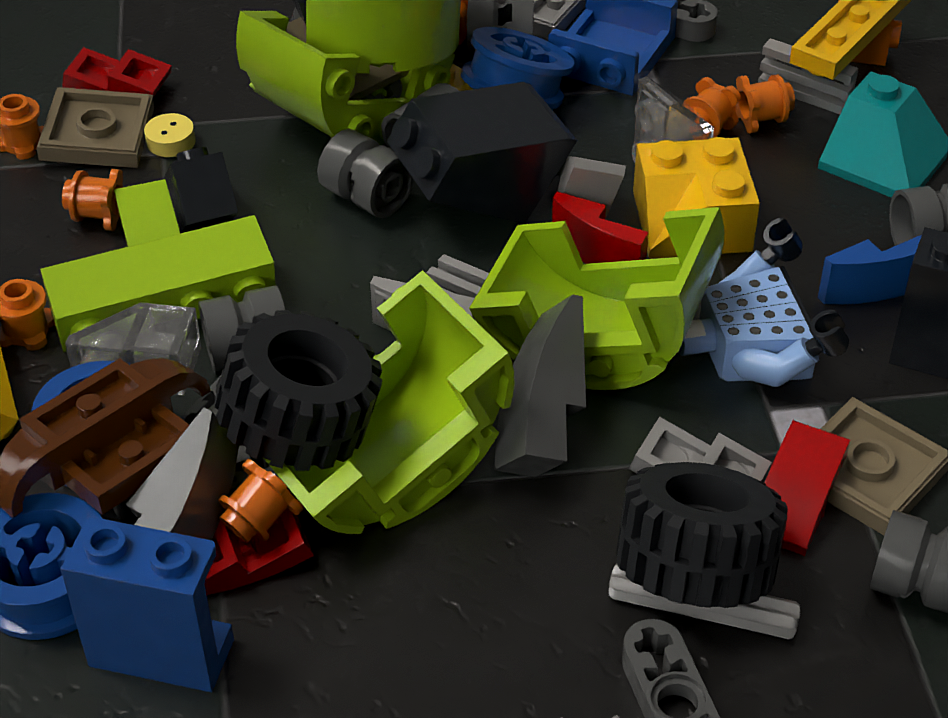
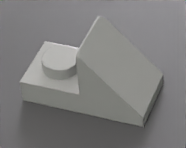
(591, 180)

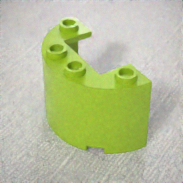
(385, 31)
(317, 83)
(631, 308)
(428, 422)

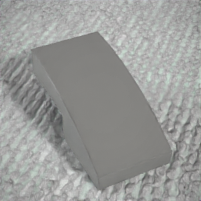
(673, 445)

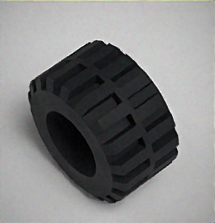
(297, 390)
(701, 534)

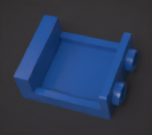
(618, 41)
(146, 603)

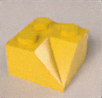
(695, 177)

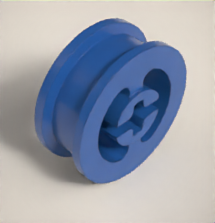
(514, 57)
(32, 556)

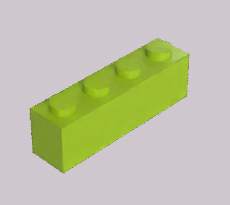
(163, 271)

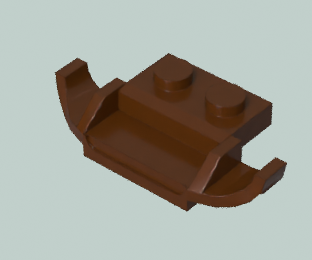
(99, 434)

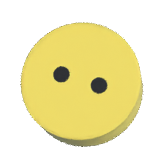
(169, 134)

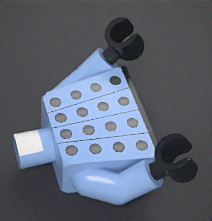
(758, 322)

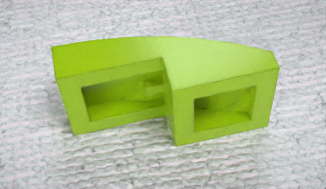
(146, 212)

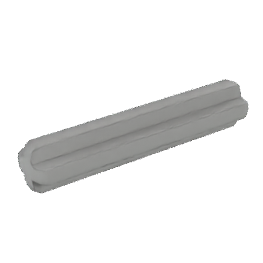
(767, 616)

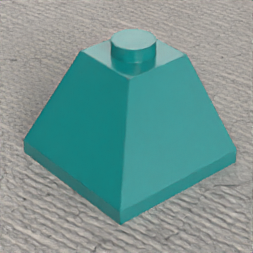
(885, 138)

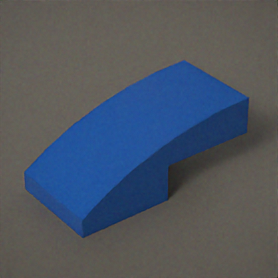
(867, 273)

